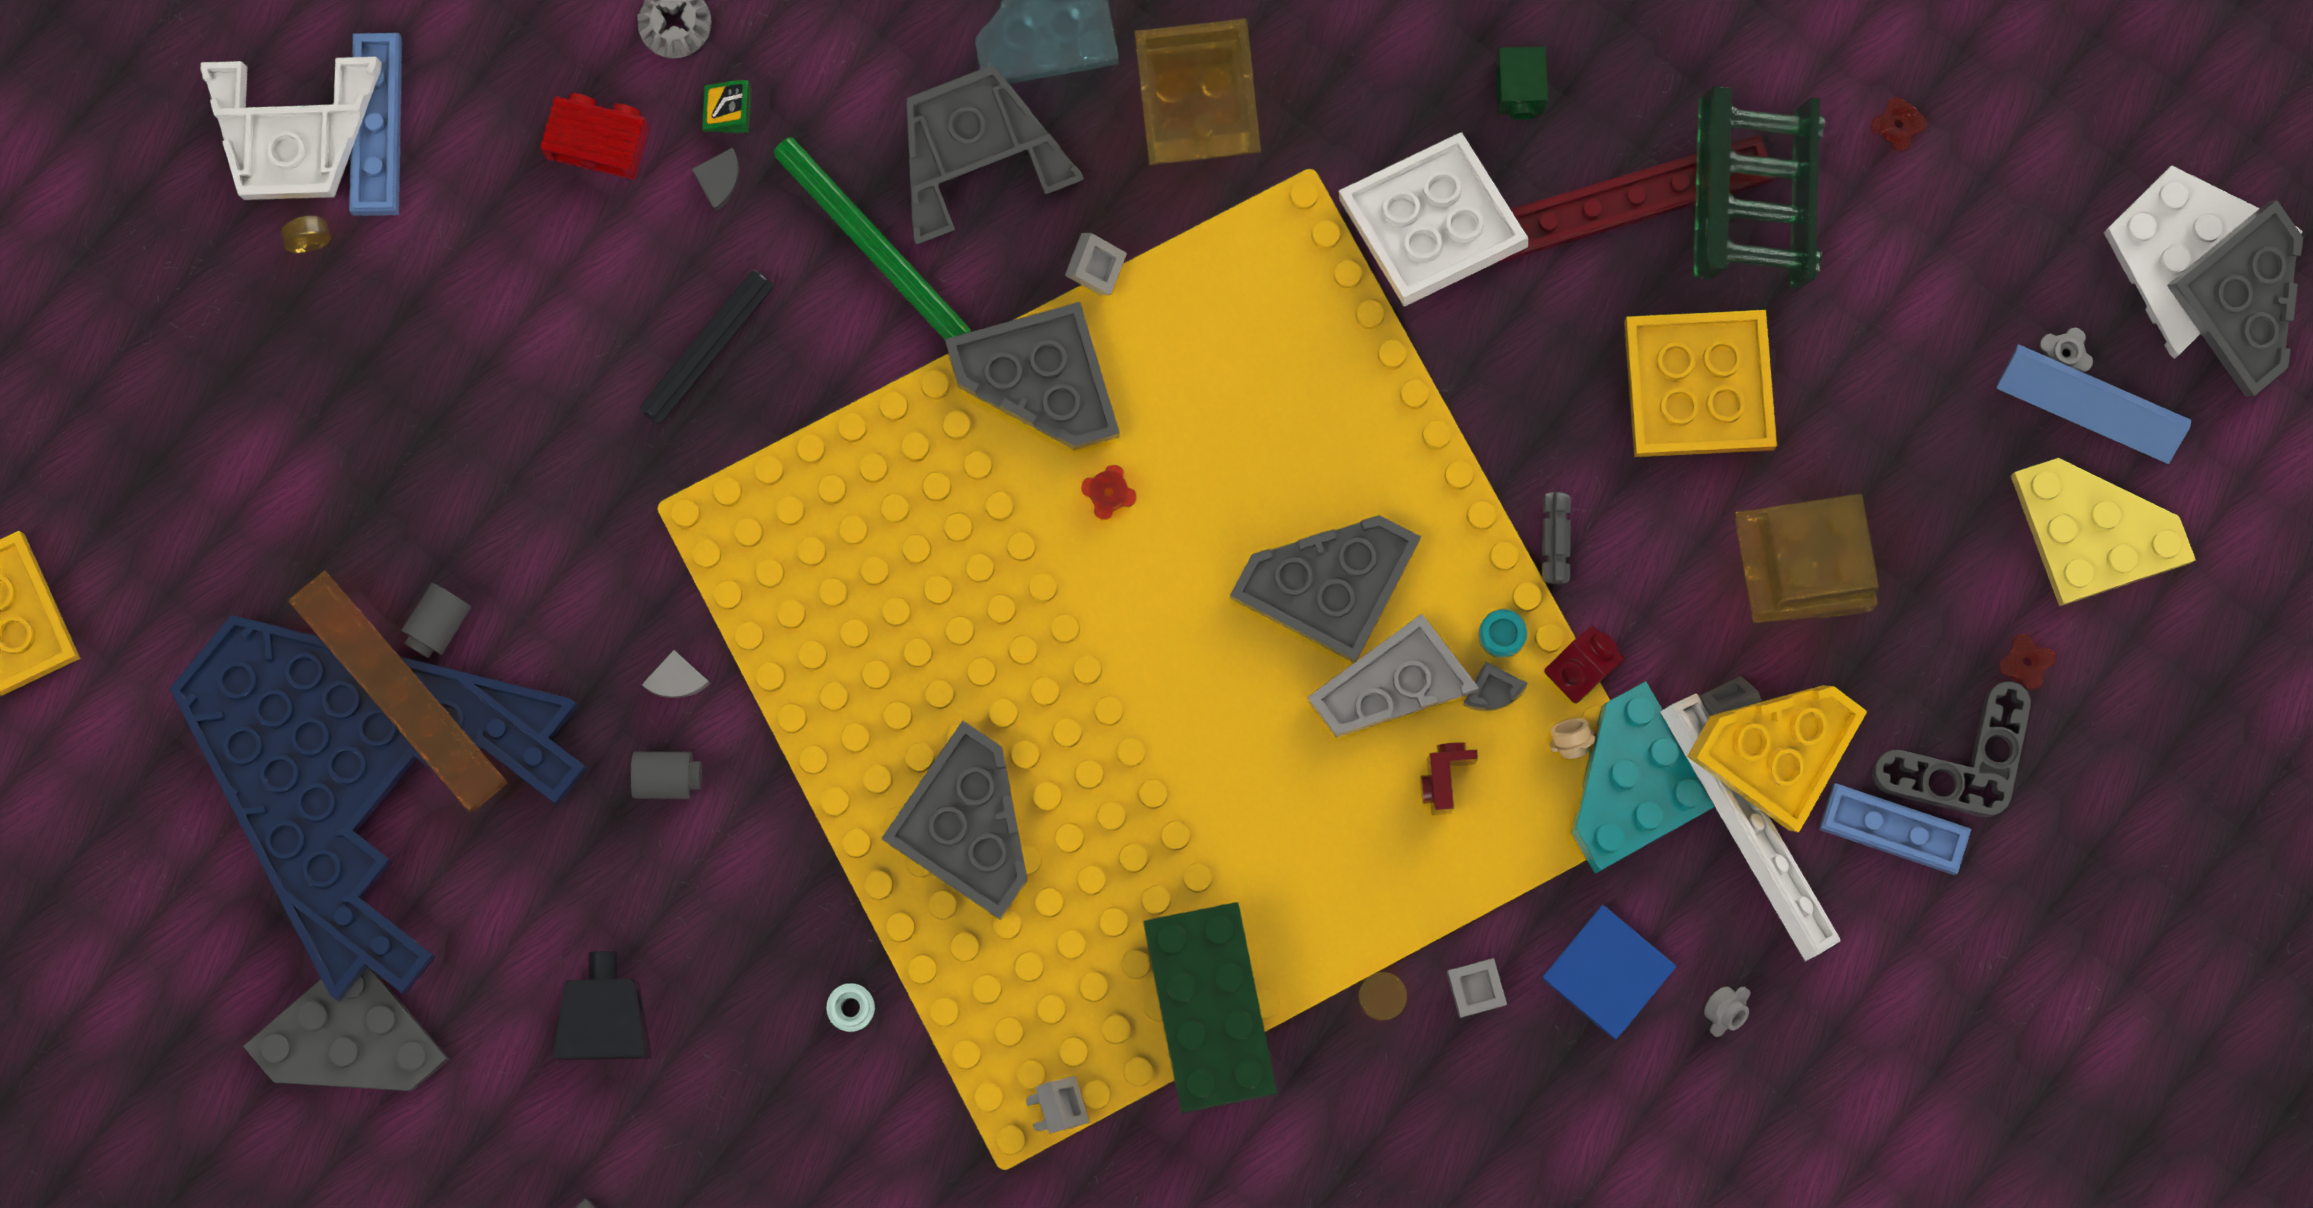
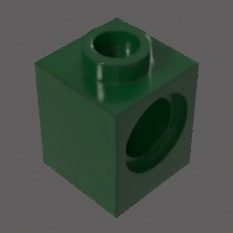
(1521, 82)

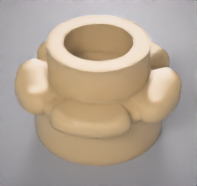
(1572, 738)

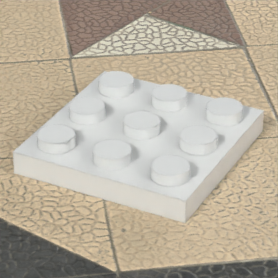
(1433, 219)

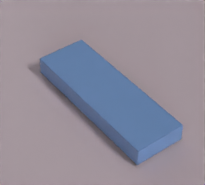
(1894, 829)

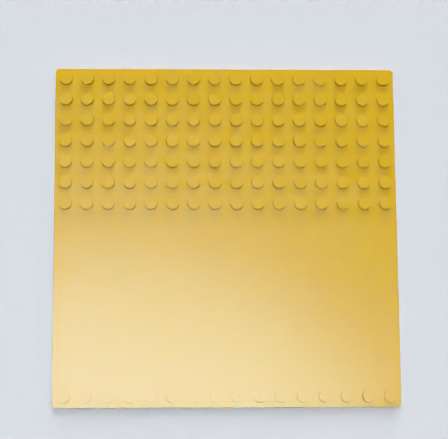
(1150, 728)

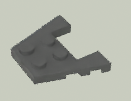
(966, 128)

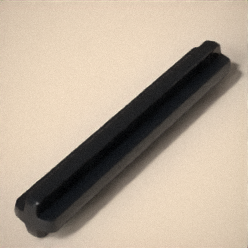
(706, 347)

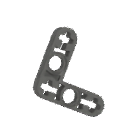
(1981, 768)

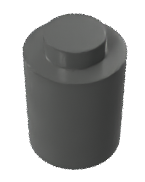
(434, 621)
(665, 775)

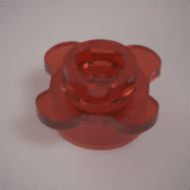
(1901, 111)
(1112, 479)
(2030, 675)

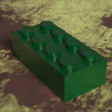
(1209, 1008)

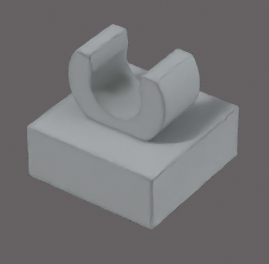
(1095, 264)
(1476, 988)
(1060, 1105)

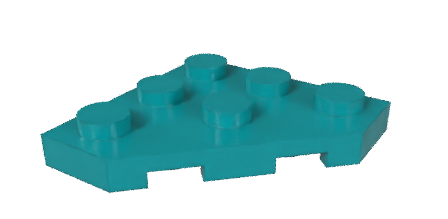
(1634, 782)

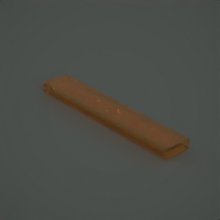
(398, 691)

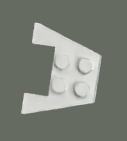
(290, 148)
(2165, 235)

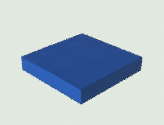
(1608, 972)

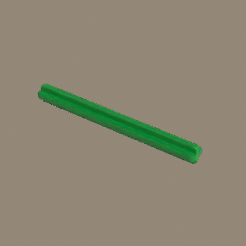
(869, 239)

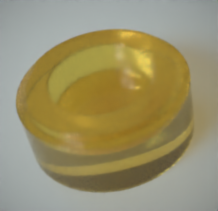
(305, 234)
(1382, 996)

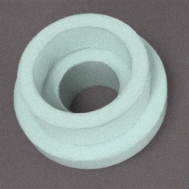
(836, 1001)

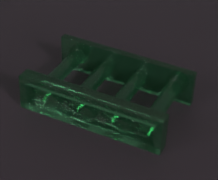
(1717, 206)

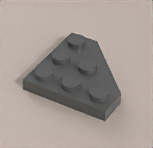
(2246, 296)
(1040, 374)
(1329, 582)
(965, 823)
(348, 1043)

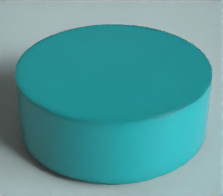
(1502, 633)

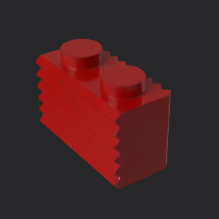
(595, 136)

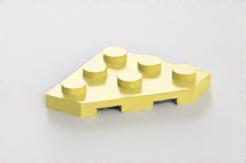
(2095, 531)

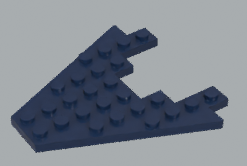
(316, 756)

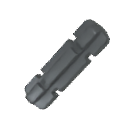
(1556, 538)

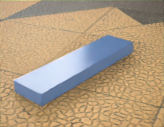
(377, 144)
(2093, 404)

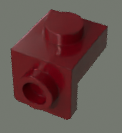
(1584, 663)
(1437, 785)

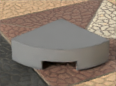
(675, 678)

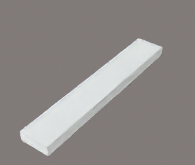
(1758, 842)

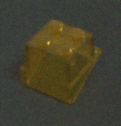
(1197, 91)
(1808, 559)

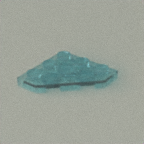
(1047, 38)

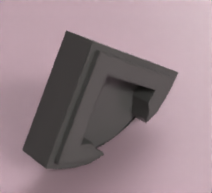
(718, 178)
(1496, 689)

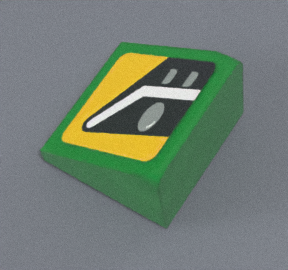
(727, 107)

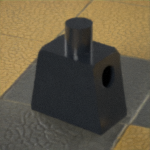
(602, 1015)

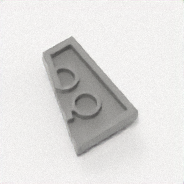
(1393, 680)

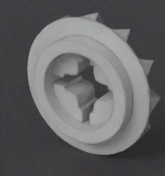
(675, 41)

